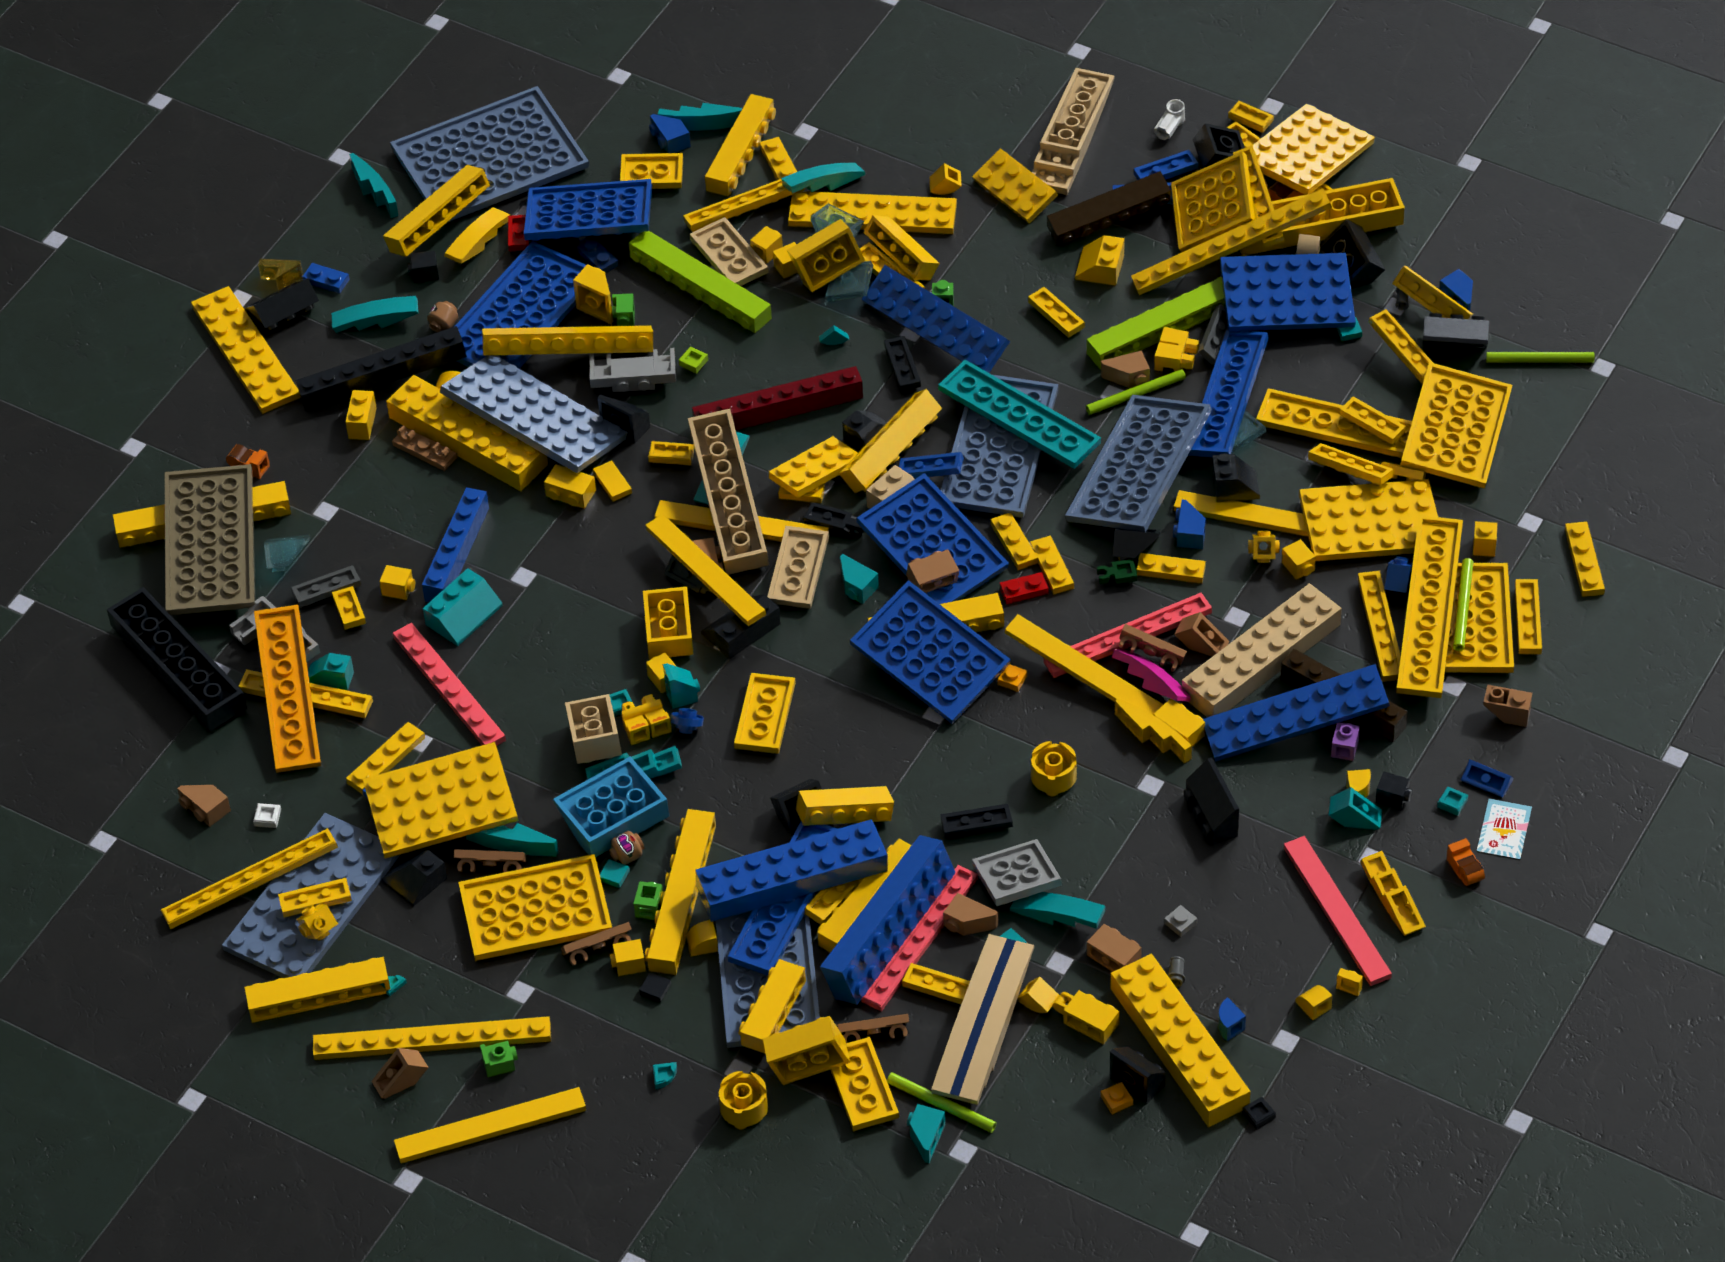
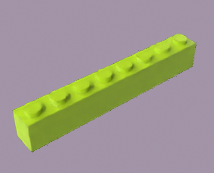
(700, 281)
(1147, 327)

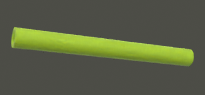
(1540, 357)
(1137, 390)
(1463, 604)
(941, 1102)

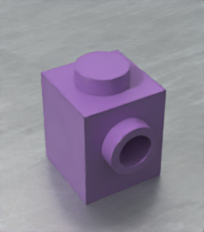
(1345, 741)

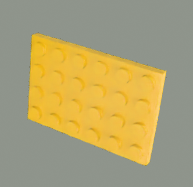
(1309, 149)
(1456, 425)
(1365, 518)
(1488, 623)
(440, 800)
(534, 907)

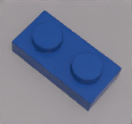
(326, 278)

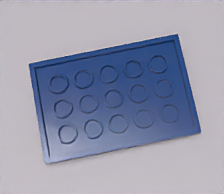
(588, 209)
(1287, 292)
(924, 521)
(930, 652)

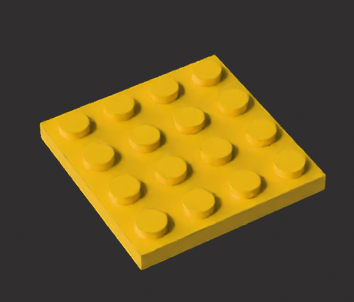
(1212, 201)

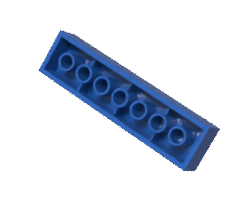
(791, 870)
(887, 919)

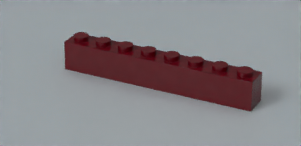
(789, 398)

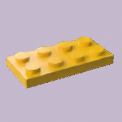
(1015, 186)
(813, 467)
(764, 713)
(864, 1087)

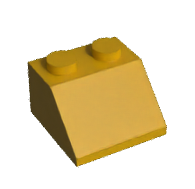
(1101, 260)
(593, 293)

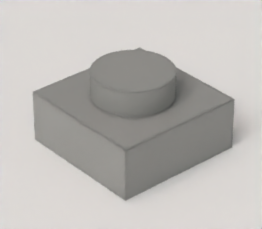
(1180, 920)

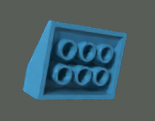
(610, 805)

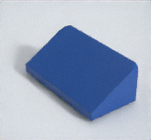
(1486, 778)

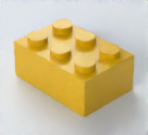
(826, 255)
(668, 622)
(806, 1050)

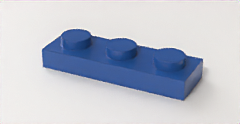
(1169, 166)
(933, 464)

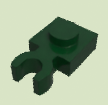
(1120, 571)

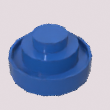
(686, 720)

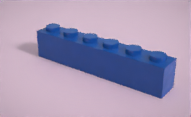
(456, 542)

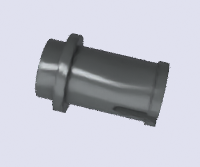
(1402, 300)
(1176, 971)

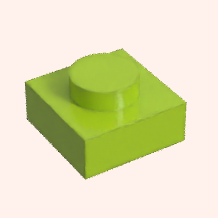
(693, 360)

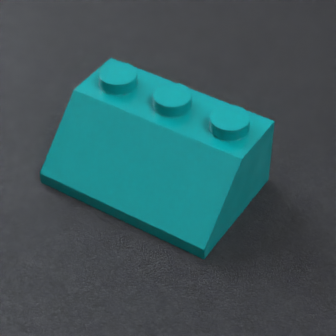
(461, 607)

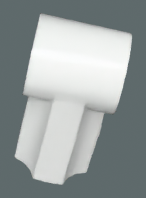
(1171, 119)

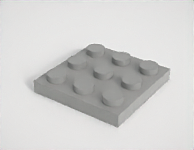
(1017, 872)

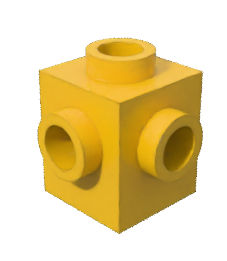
(1263, 556)
(316, 922)

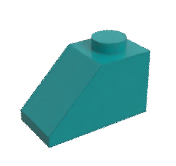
(858, 579)
(332, 671)
(680, 686)
(1354, 810)
(926, 1129)

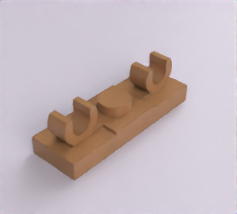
(424, 448)
(1152, 646)
(489, 858)
(596, 941)
(874, 1026)

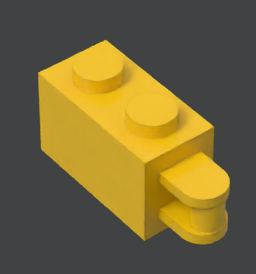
(1088, 1015)

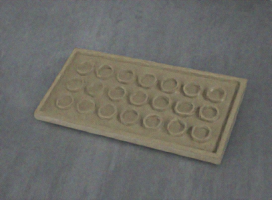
(209, 540)

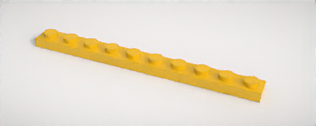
(1231, 241)
(431, 1037)

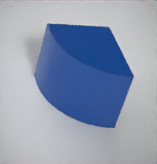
(1231, 1020)

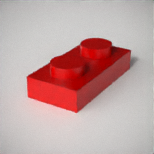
(516, 238)
(1024, 588)

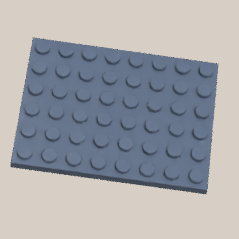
(513, 140)

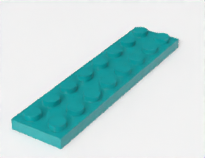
(1019, 414)

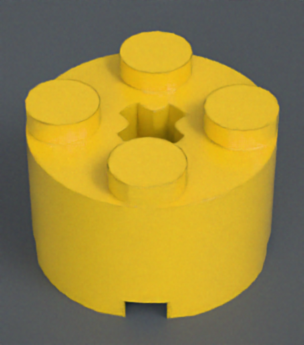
(1053, 767)
(743, 1099)

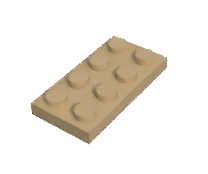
(729, 252)
(798, 566)

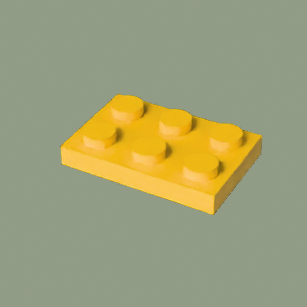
(663, 169)

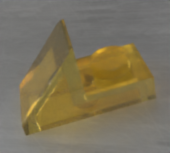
(283, 271)

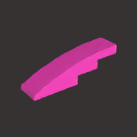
(1154, 676)

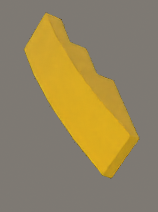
(475, 236)
(1147, 726)
(1392, 893)

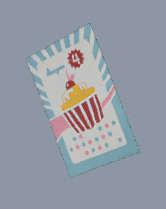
(1504, 828)

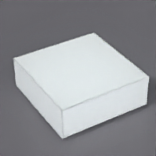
(267, 815)

